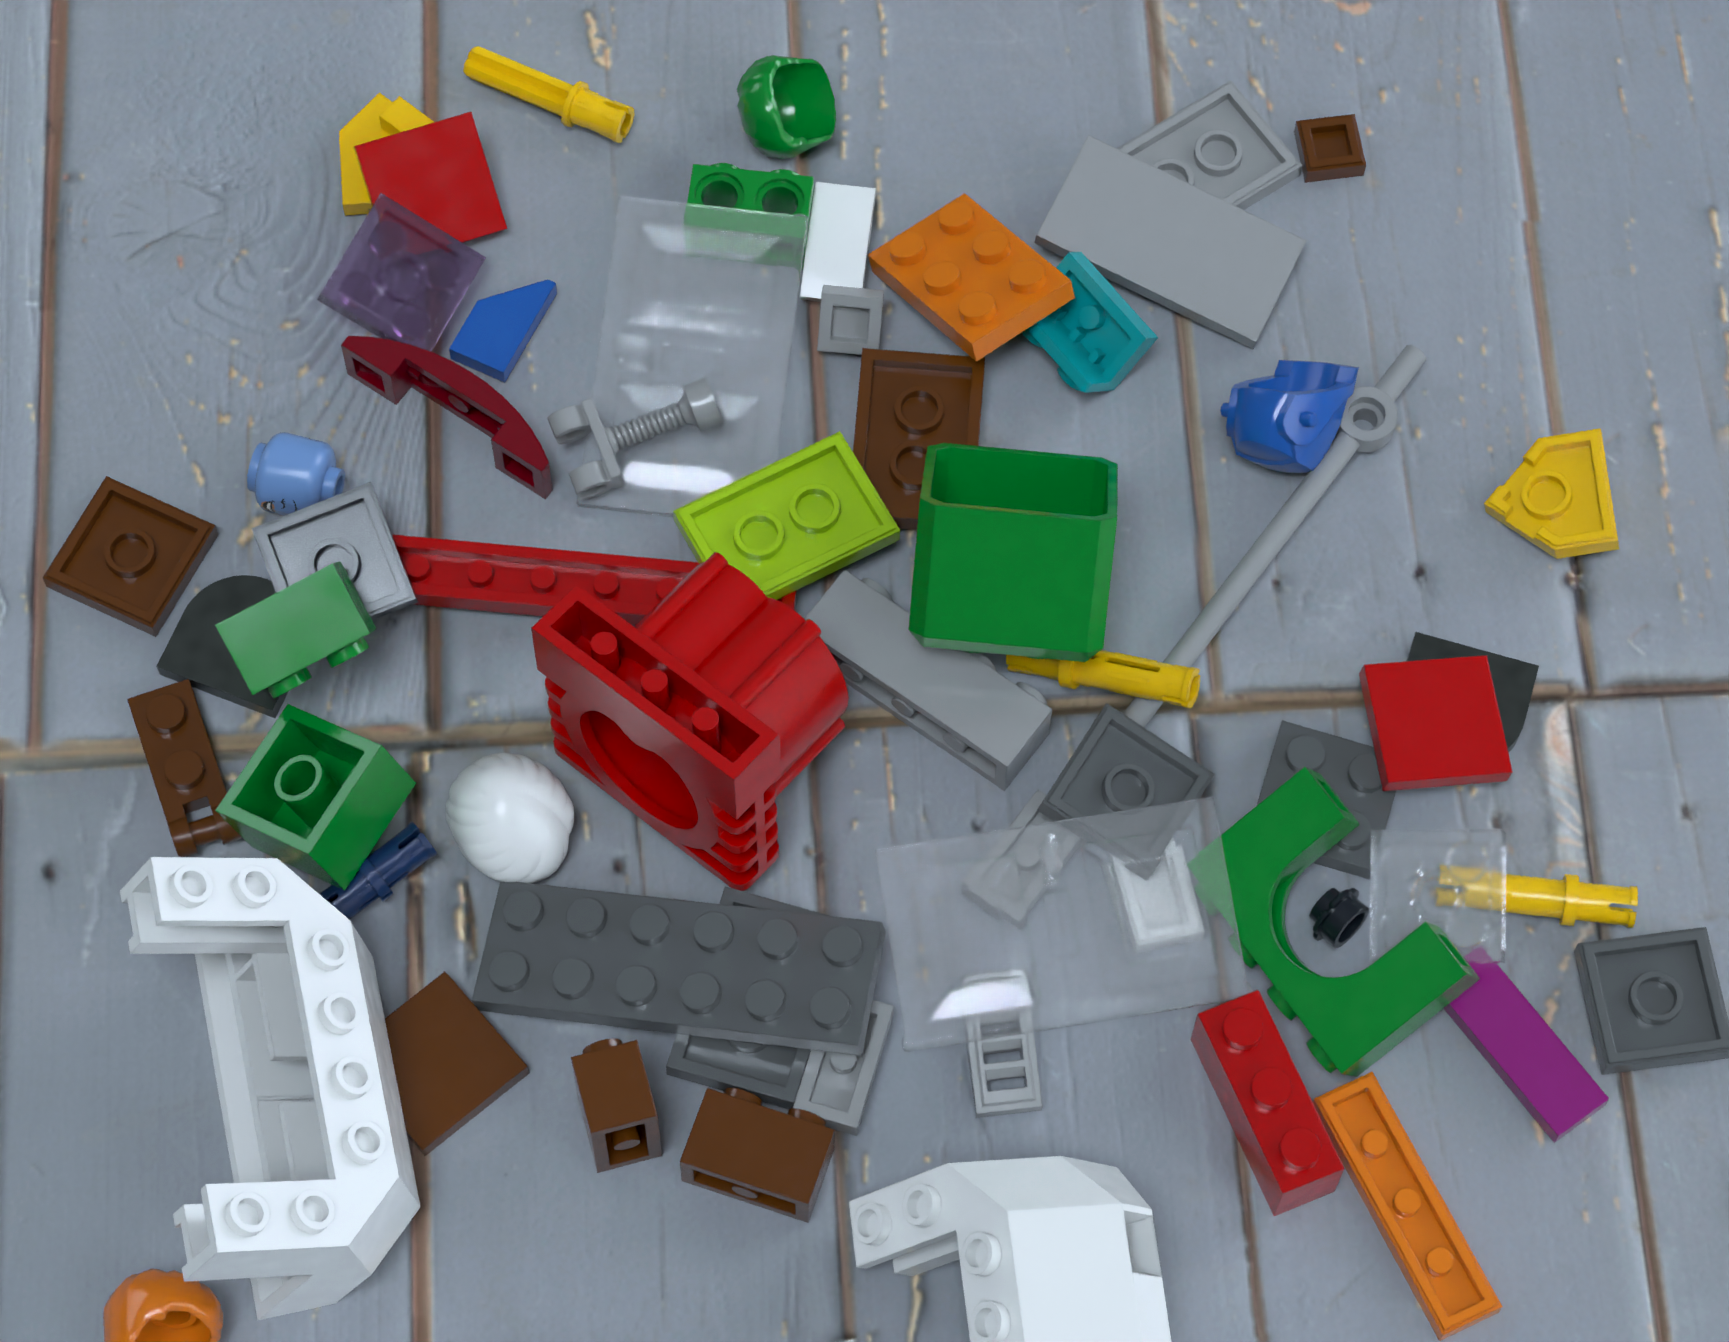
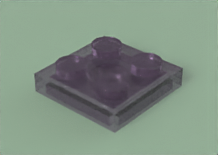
(401, 276)

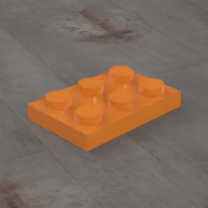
(971, 276)

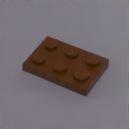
(905, 407)

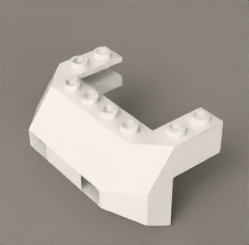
(297, 1076)
(1040, 1245)

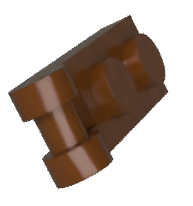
(182, 765)

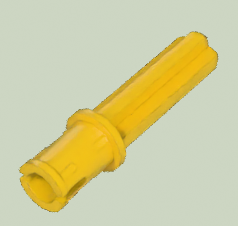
(572, 102)

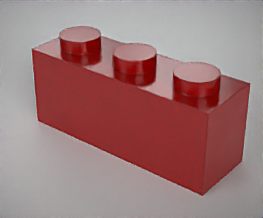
(1266, 1103)

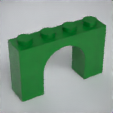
(1349, 1016)

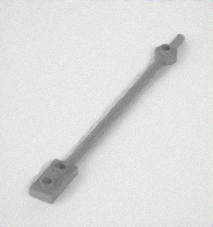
(1366, 403)

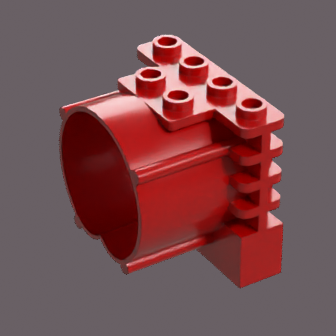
(693, 710)

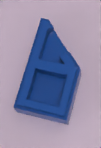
(501, 329)

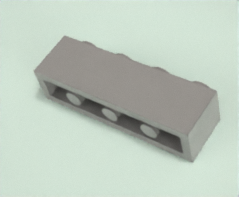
(936, 691)

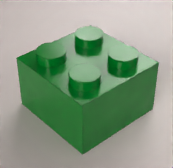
(297, 628)
(316, 796)

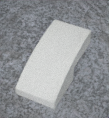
(837, 238)

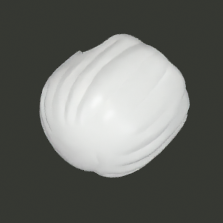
(510, 818)

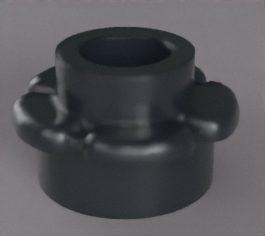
(1338, 916)

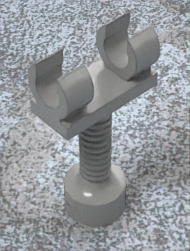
(577, 421)

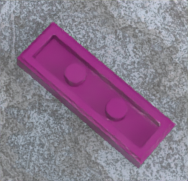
(1526, 1052)

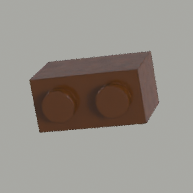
(616, 1104)
(758, 1153)

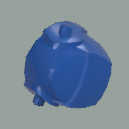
(1289, 416)

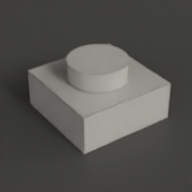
(850, 319)

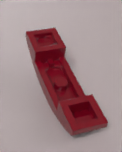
(396, 366)

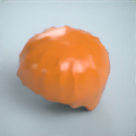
(162, 1309)

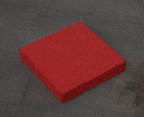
(436, 175)
(1435, 723)

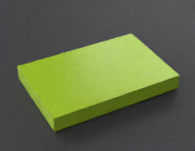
(792, 519)

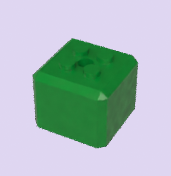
(1014, 552)

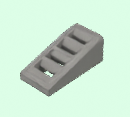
(1008, 1100)

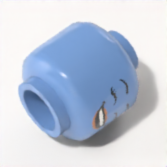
(293, 473)

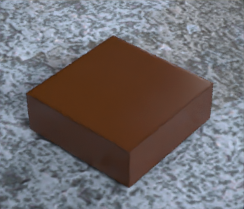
(1329, 148)

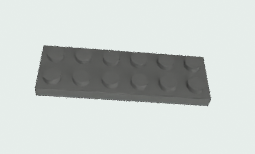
(680, 967)

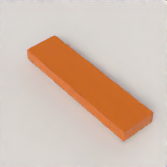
(1406, 1206)

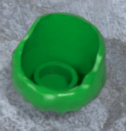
(786, 105)

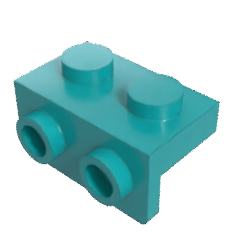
(1095, 334)

